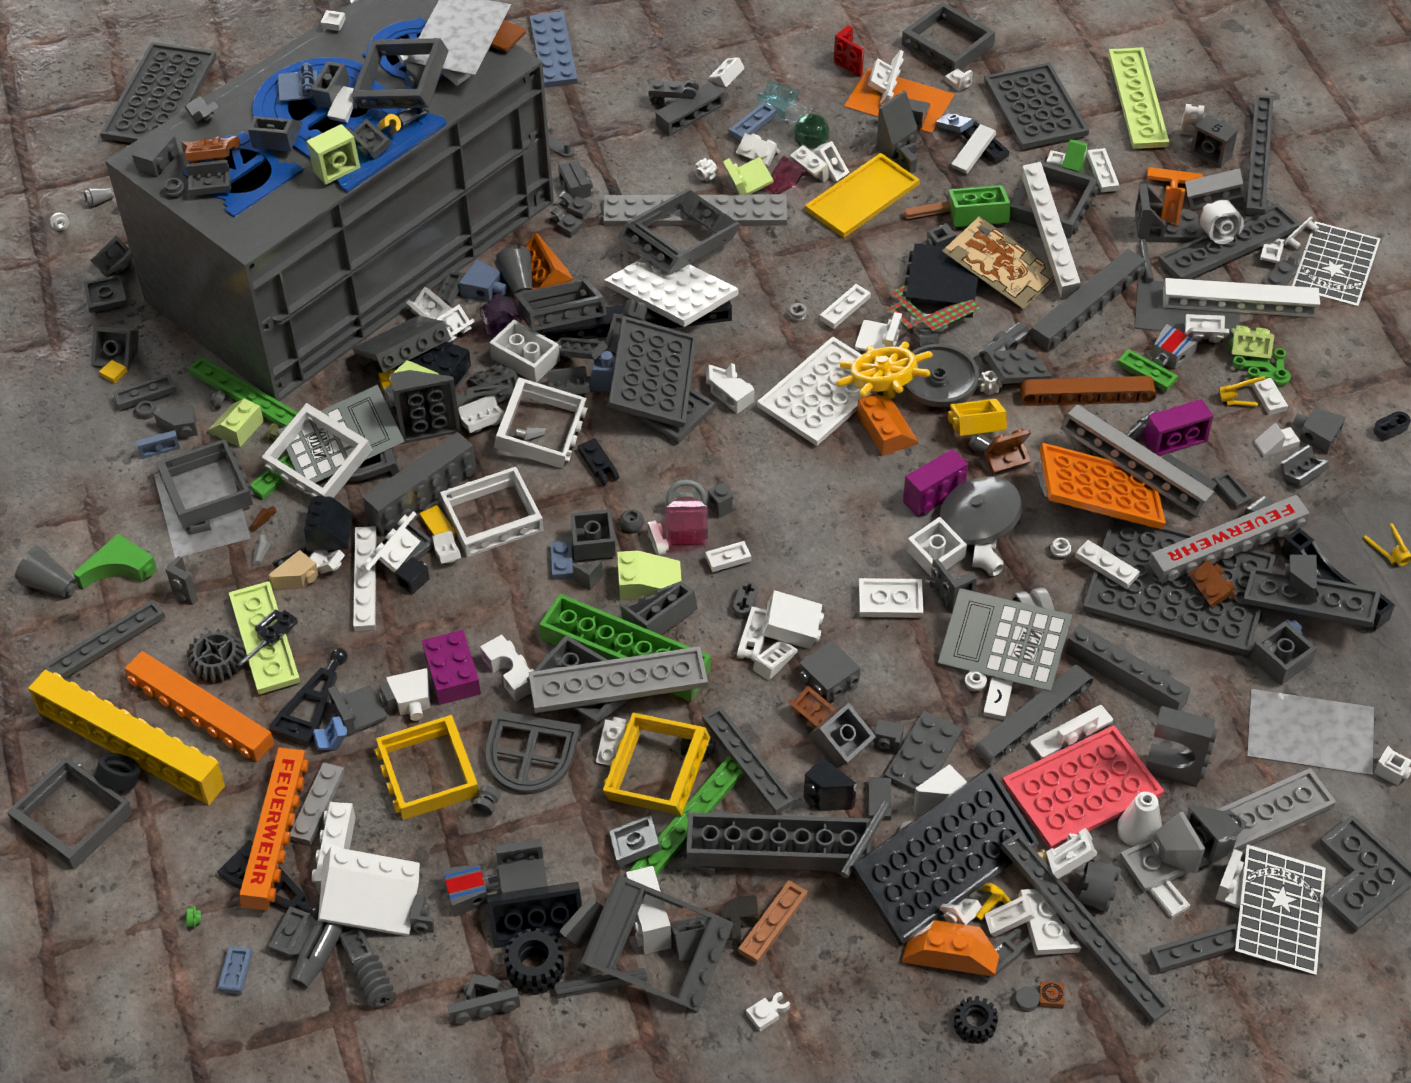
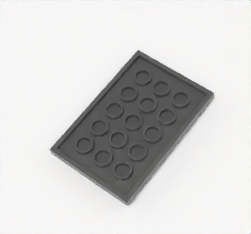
(1036, 105)
(652, 371)

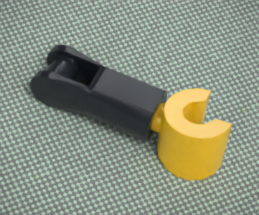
(401, 119)

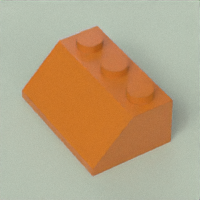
(885, 424)

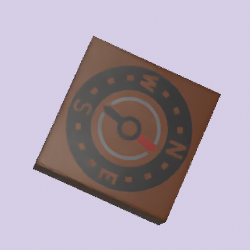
(1051, 994)

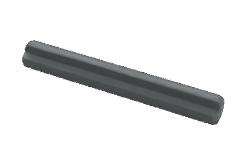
(596, 983)

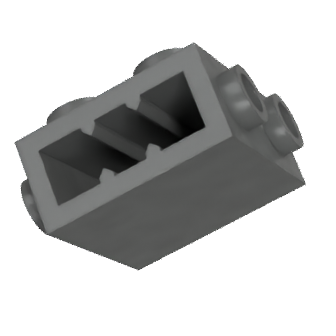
(829, 671)

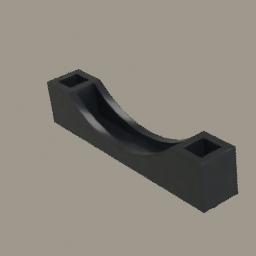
(1302, 544)

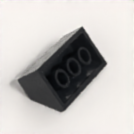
(532, 908)

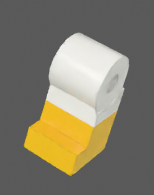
(386, 386)

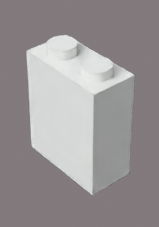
(793, 620)

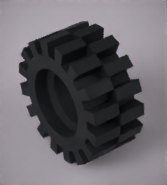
(978, 1007)

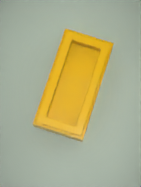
(436, 521)

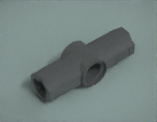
(1007, 340)

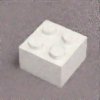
(936, 541)

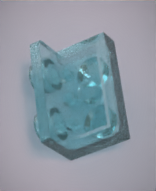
(778, 95)

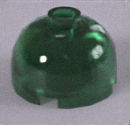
(811, 130)

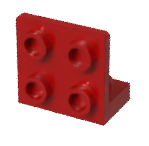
(847, 53)

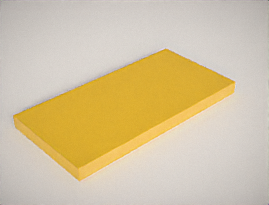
(862, 195)

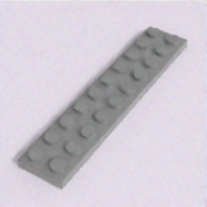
(745, 209)
(1265, 814)

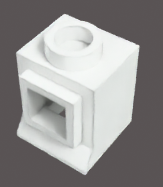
(1393, 766)

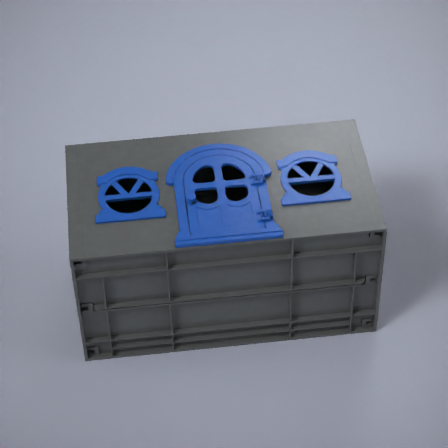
(307, 270)

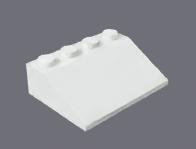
(368, 891)

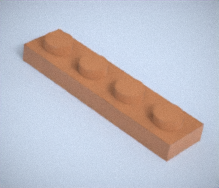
(772, 922)

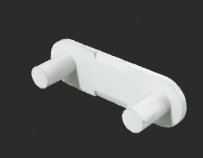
(1308, 223)

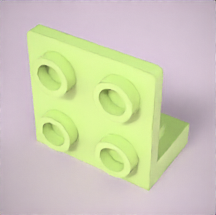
(749, 176)
(1252, 343)

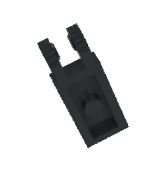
(597, 460)

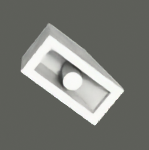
(830, 155)
(733, 392)

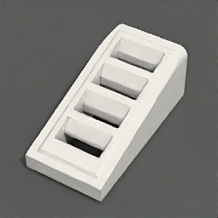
(766, 668)

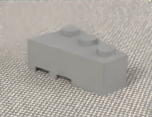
(1217, 187)

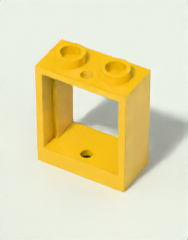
(977, 417)

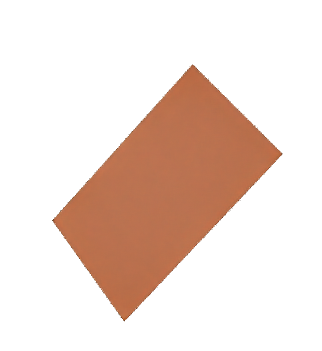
(868, 99)

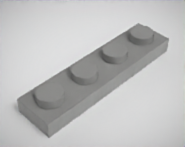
(316, 803)

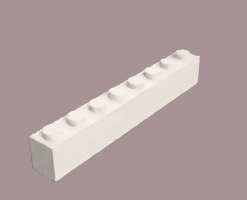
(1050, 229)
(1241, 297)

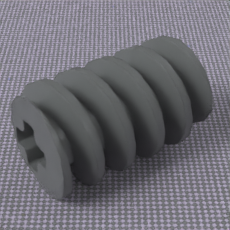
(374, 981)

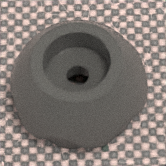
(631, 526)

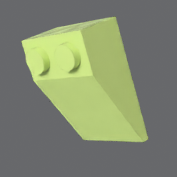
(645, 573)

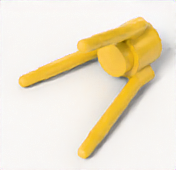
(1229, 392)
(1400, 553)

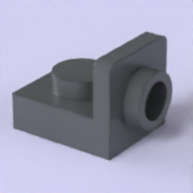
(908, 158)
(419, 916)

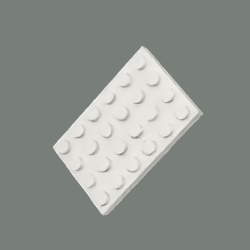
(676, 296)
(809, 396)

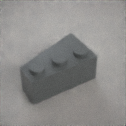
(662, 609)

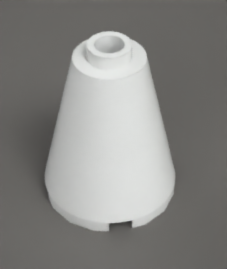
(1140, 820)

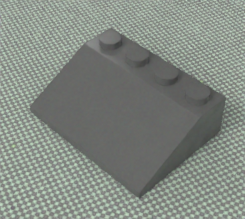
(424, 405)
(571, 653)

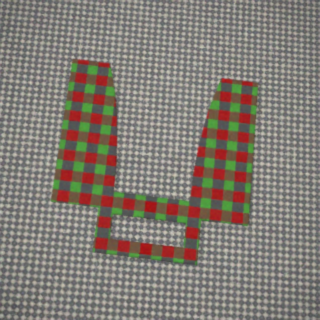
(937, 319)

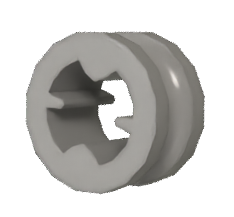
(794, 315)

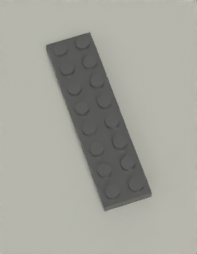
(1205, 254)

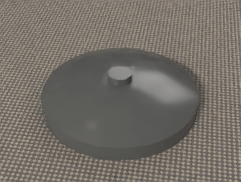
(951, 377)
(982, 509)

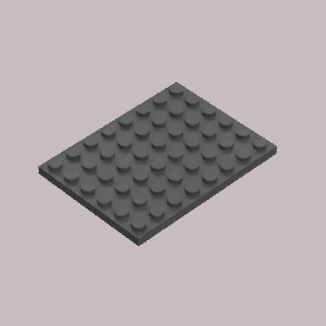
(1175, 605)

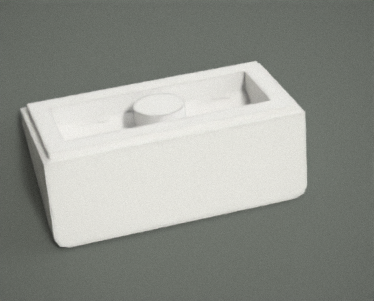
(727, 72)

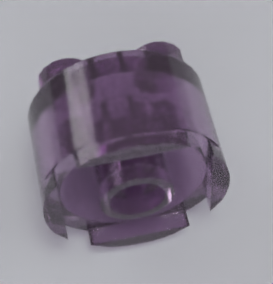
(498, 314)

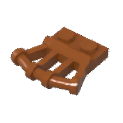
(207, 149)

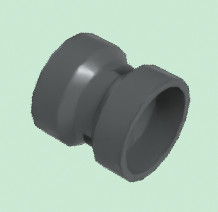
(486, 799)

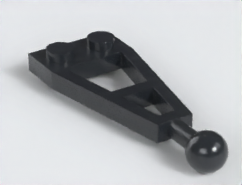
(298, 729)
(234, 872)

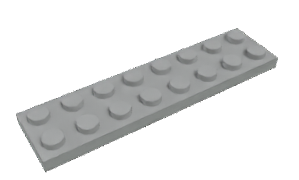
(617, 679)

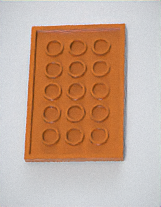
(1099, 487)

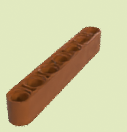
(1087, 390)

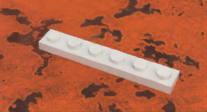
(364, 586)

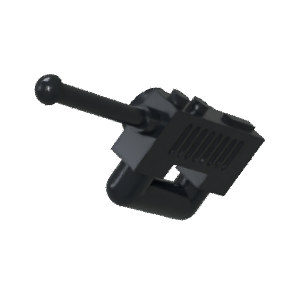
(271, 634)

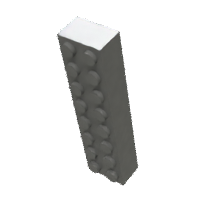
(773, 841)

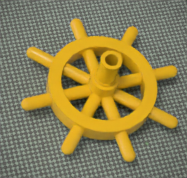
(884, 369)

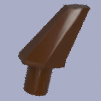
(263, 516)

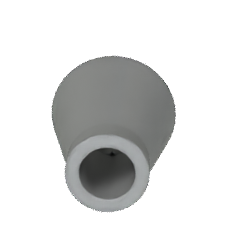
(97, 196)

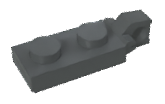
(1283, 271)

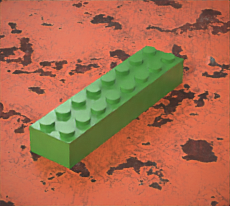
(607, 634)

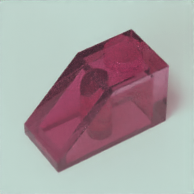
(785, 175)

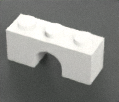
(502, 654)

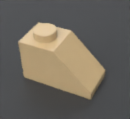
(294, 572)

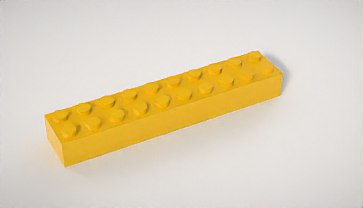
(126, 735)

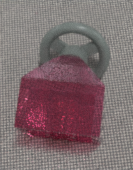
(686, 515)

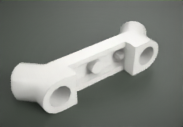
(987, 559)

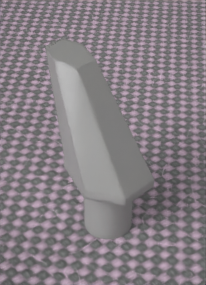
(529, 433)
(260, 549)

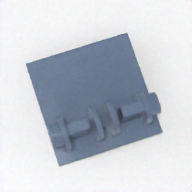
(298, 84)

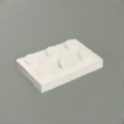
(890, 598)

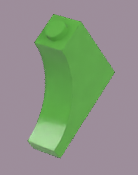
(116, 558)

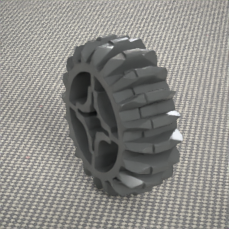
(215, 655)

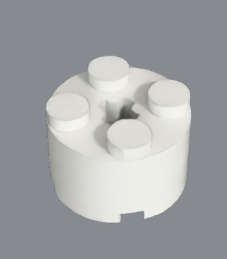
(1221, 221)

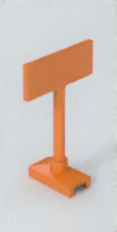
(1173, 196)

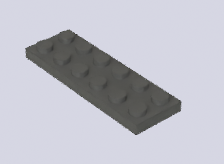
(1334, 599)

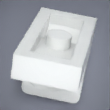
(1276, 440)

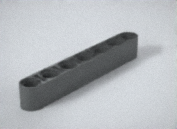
(1033, 715)

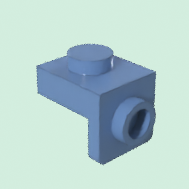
(331, 736)

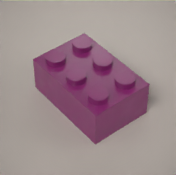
(1178, 427)
(933, 482)
(451, 667)

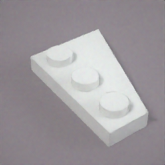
(1046, 929)

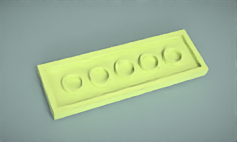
(273, 665)

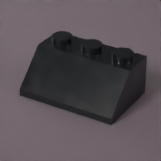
(327, 524)

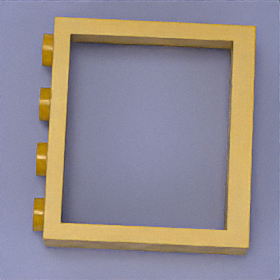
(420, 734)
(688, 773)

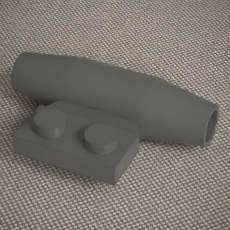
(309, 940)

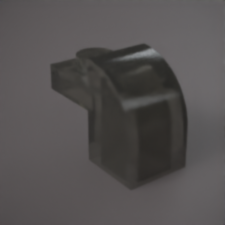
(743, 913)

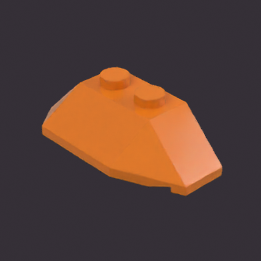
(952, 948)

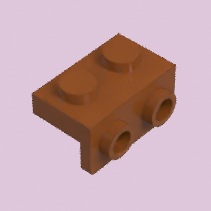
(1211, 583)
(812, 707)

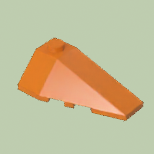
(546, 266)

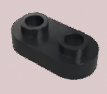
(1392, 425)

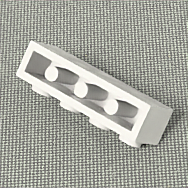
(338, 833)

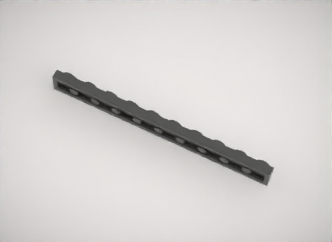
(1259, 155)
(1086, 928)

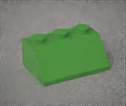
(987, 202)

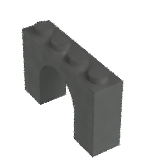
(1189, 730)

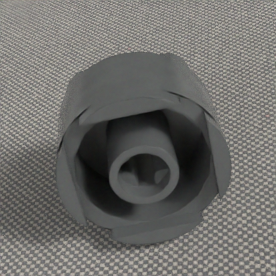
(1097, 885)

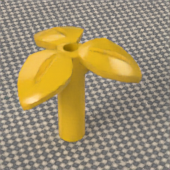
(997, 895)

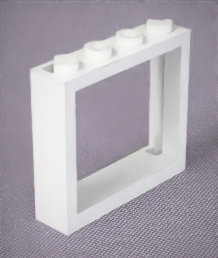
(549, 396)
(345, 471)
(499, 535)

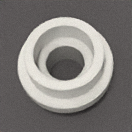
(59, 217)
(1060, 547)
(975, 685)

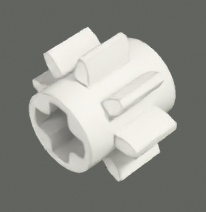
(705, 169)
(989, 383)

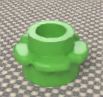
(192, 917)

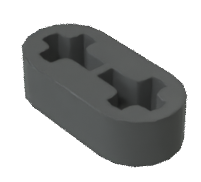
(742, 599)

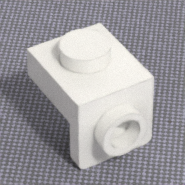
(716, 372)
(445, 547)
(327, 561)
(962, 912)

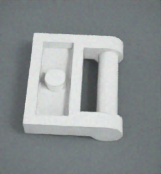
(1071, 854)

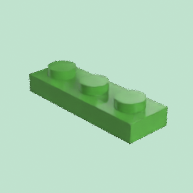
(1141, 366)

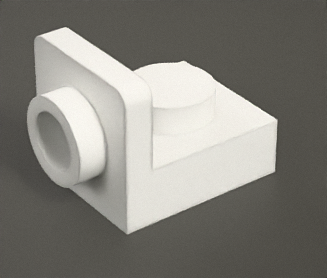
(959, 80)

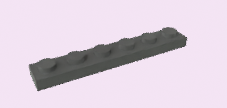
(105, 640)
(748, 760)

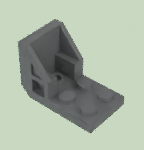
(1154, 229)

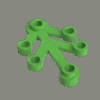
(1278, 374)

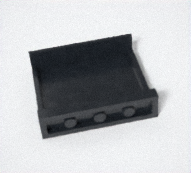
(938, 278)

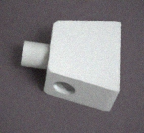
(411, 692)

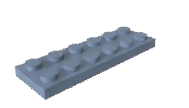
(554, 49)

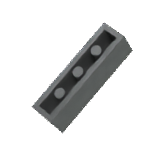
(689, 110)

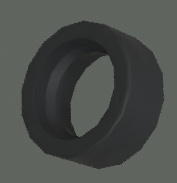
(117, 771)

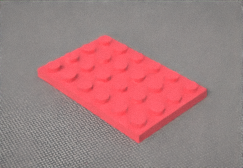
(1080, 786)

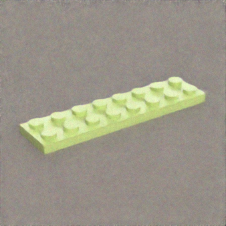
(1138, 98)

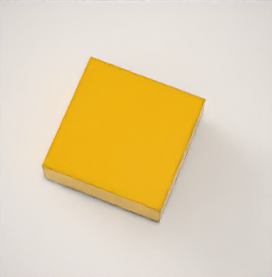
(113, 371)

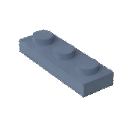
(753, 121)

